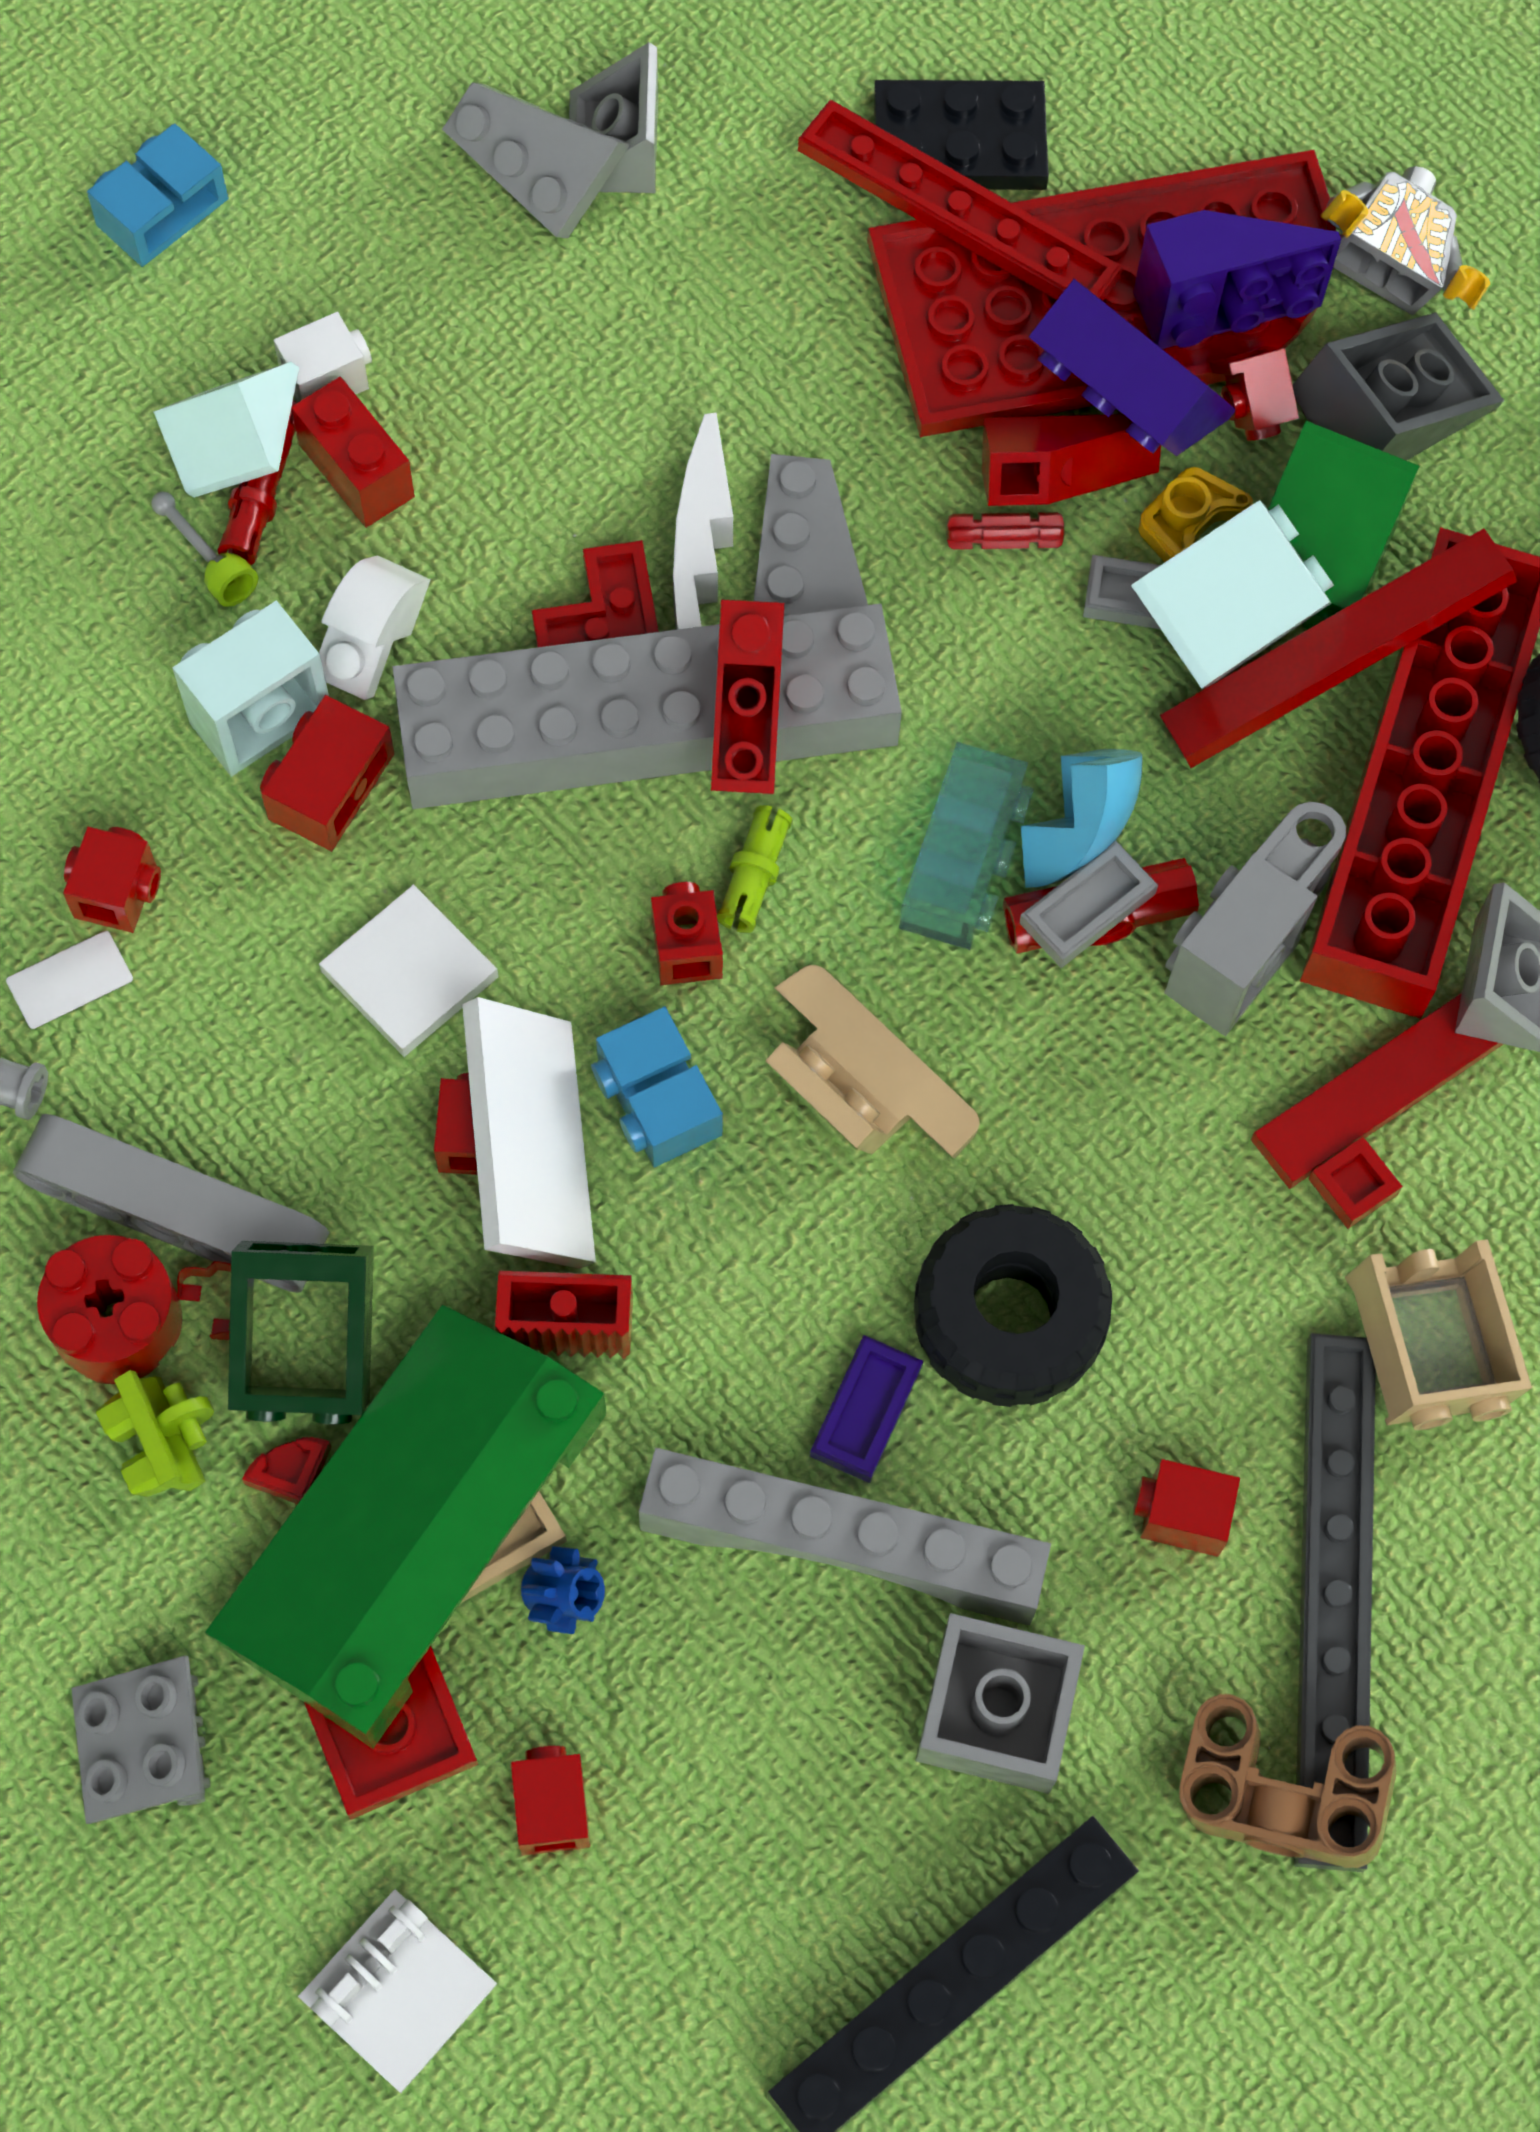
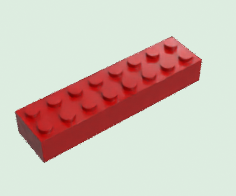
(1425, 798)

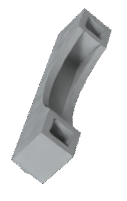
(765, 1513)

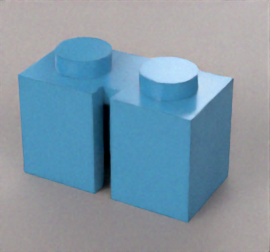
(159, 195)
(663, 1098)

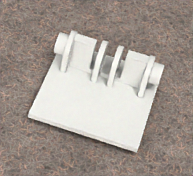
(397, 1990)

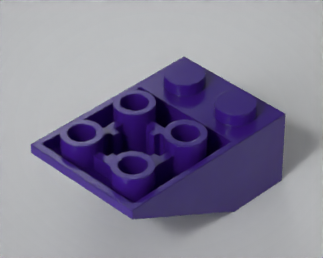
(1228, 274)

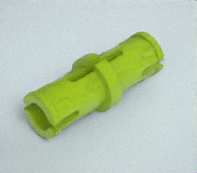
(754, 869)

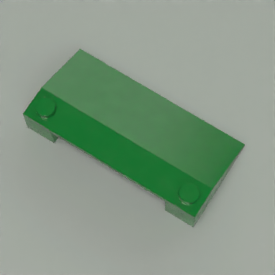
(406, 1520)

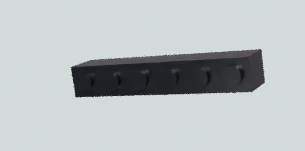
(953, 1982)

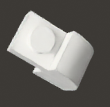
(364, 617)

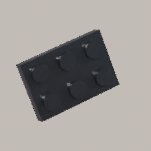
(974, 126)

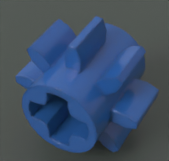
(562, 1590)

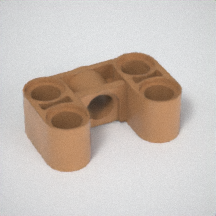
(1280, 1814)

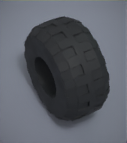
(1025, 1247)

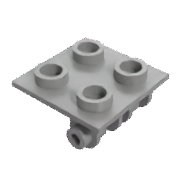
(139, 1740)

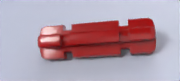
(1005, 530)

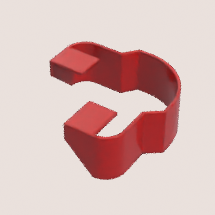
(193, 1293)

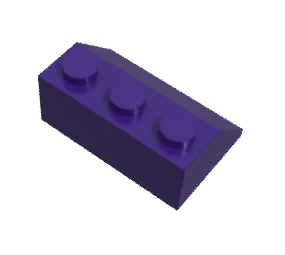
(1127, 372)

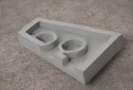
(535, 155)
(806, 540)

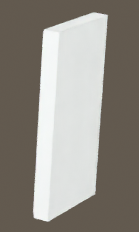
(528, 1134)

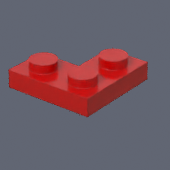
(618, 598)

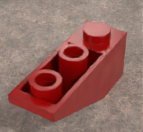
(1059, 457)
(747, 696)

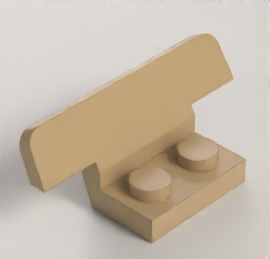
(864, 1073)

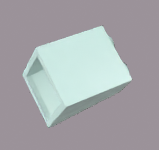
(1234, 592)

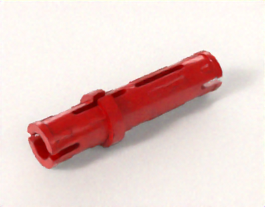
(254, 506)

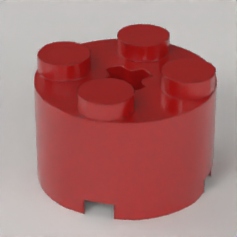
(82, 1284)

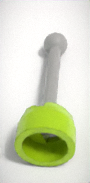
(226, 575)

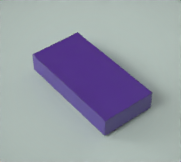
(866, 1409)

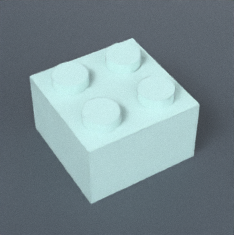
(250, 686)

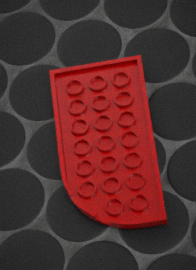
(968, 322)

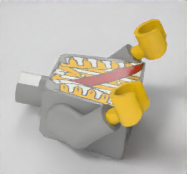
(1402, 241)

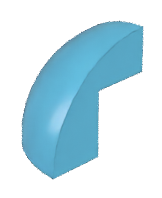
(1098, 802)

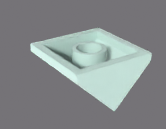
(230, 430)

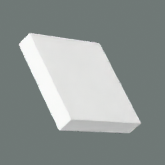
(408, 970)

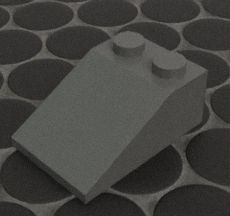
(1396, 387)

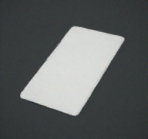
(69, 979)

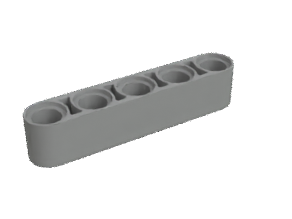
(156, 1194)

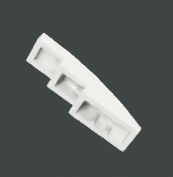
(702, 525)

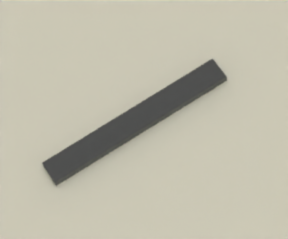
(1336, 1566)

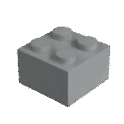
(1000, 1703)

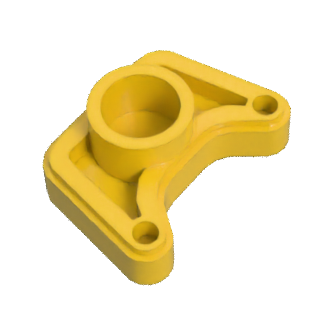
(1188, 509)

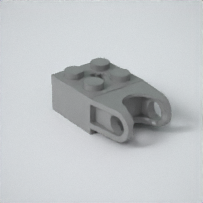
(1252, 922)

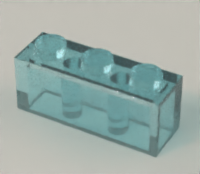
(966, 846)

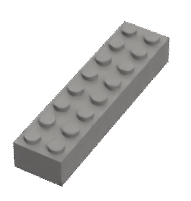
(632, 707)

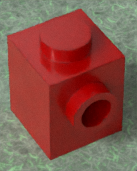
(110, 878)

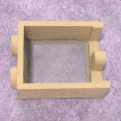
(1440, 1336)

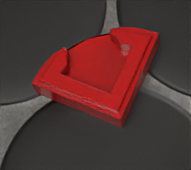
(288, 1468)

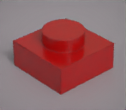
(1355, 1182)

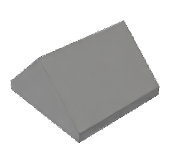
(624, 106)
(1503, 973)

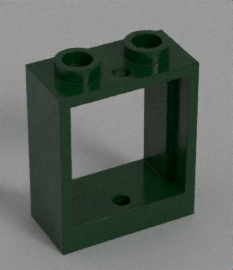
(301, 1263)

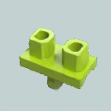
(166, 1428)

